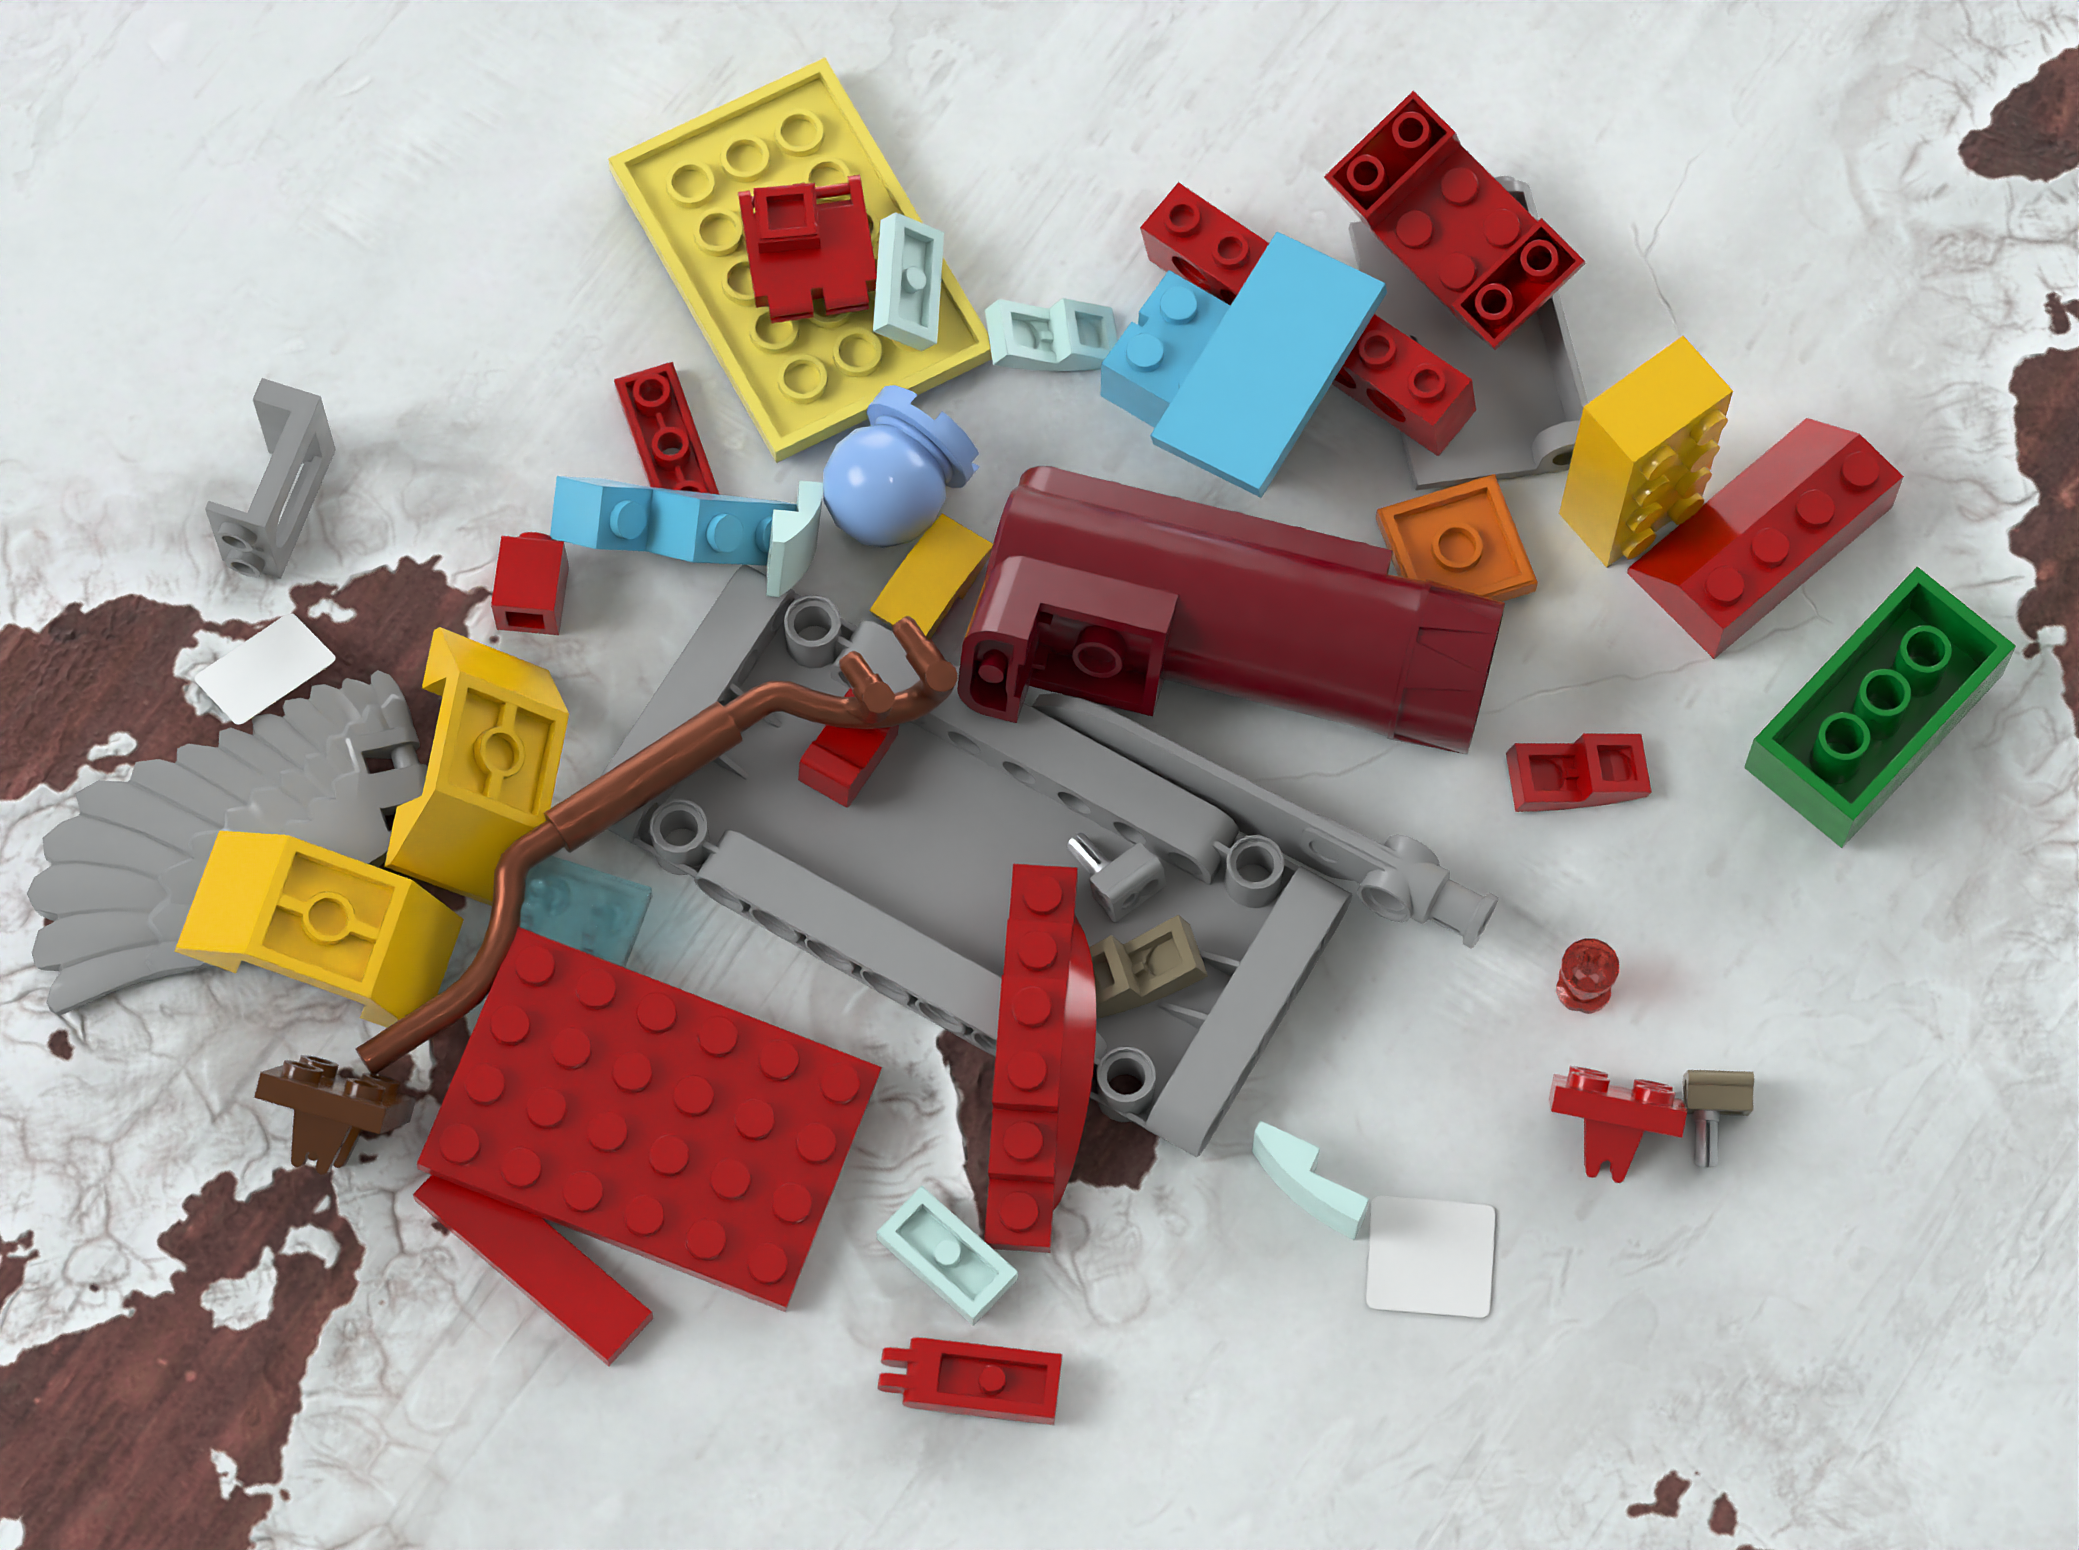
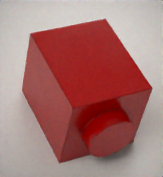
(530, 584)

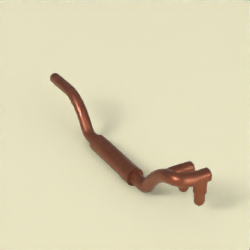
(647, 777)

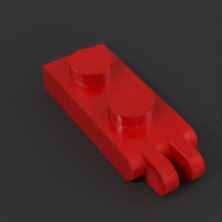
(975, 1379)

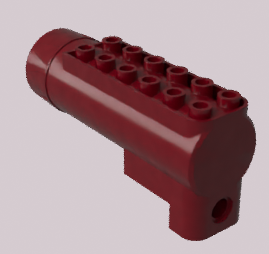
(1131, 587)

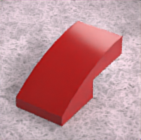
(1578, 774)

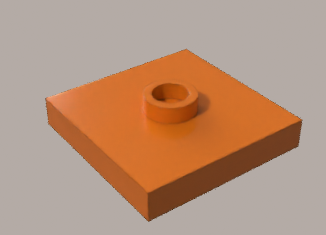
(1459, 540)

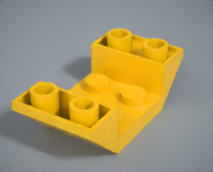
(486, 769)
(321, 922)

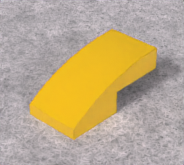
(933, 575)

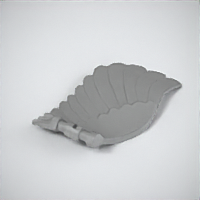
(141, 845)

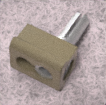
(1715, 1094)

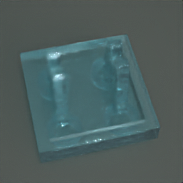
(585, 908)

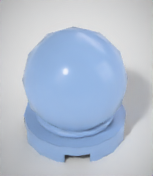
(893, 475)

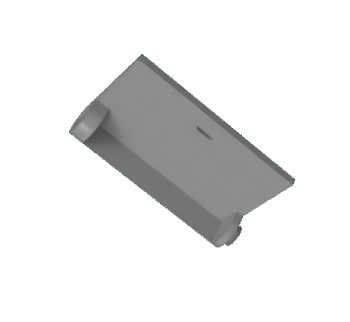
(1523, 391)

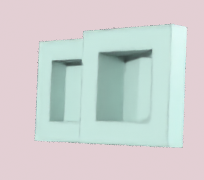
(1060, 338)
(794, 539)
(1292, 1168)

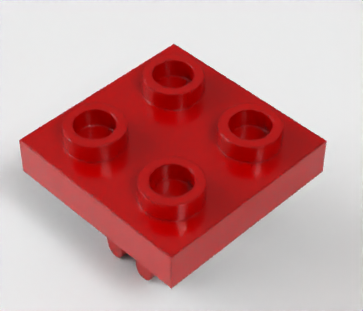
(1615, 1115)

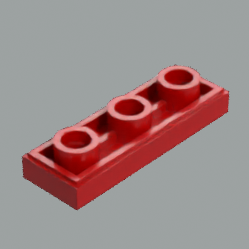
(660, 421)

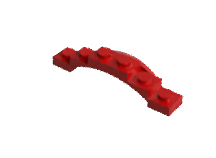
(1040, 1058)

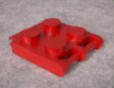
(836, 272)

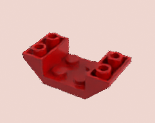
(1452, 222)

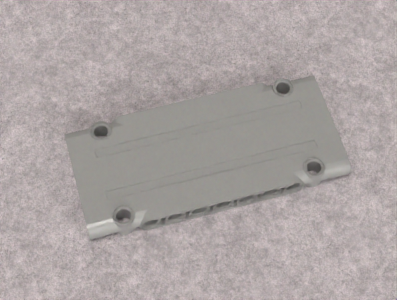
(921, 863)

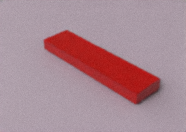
(540, 1266)

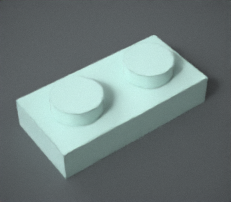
(908, 281)
(947, 1255)

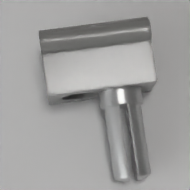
(1119, 883)

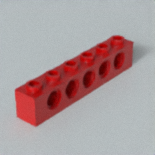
(1385, 367)

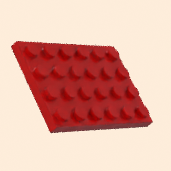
(650, 1118)

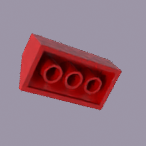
(1767, 532)

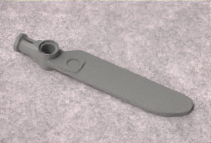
(1395, 878)

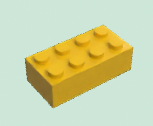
(1645, 452)

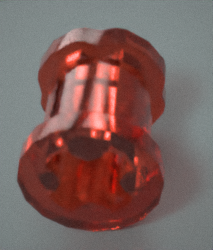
(1592, 958)

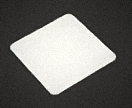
(264, 668)
(1430, 1256)

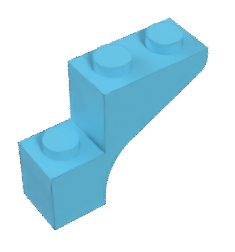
(663, 521)

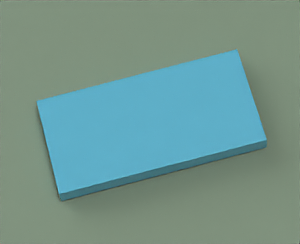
(1269, 364)

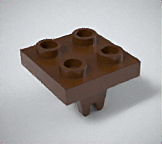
(332, 1108)

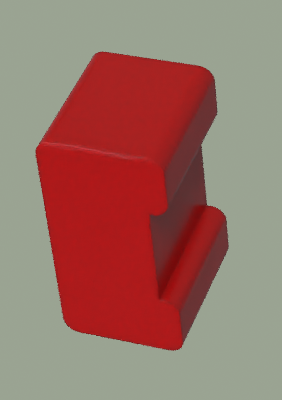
(844, 759)

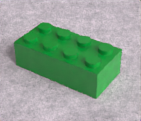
(1879, 706)

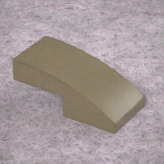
(1145, 967)

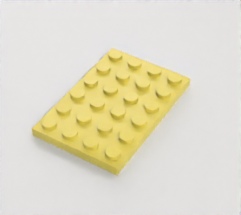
(803, 374)

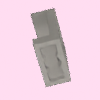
(294, 435)

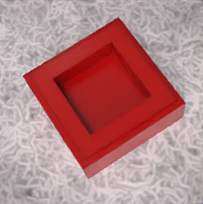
(786, 218)

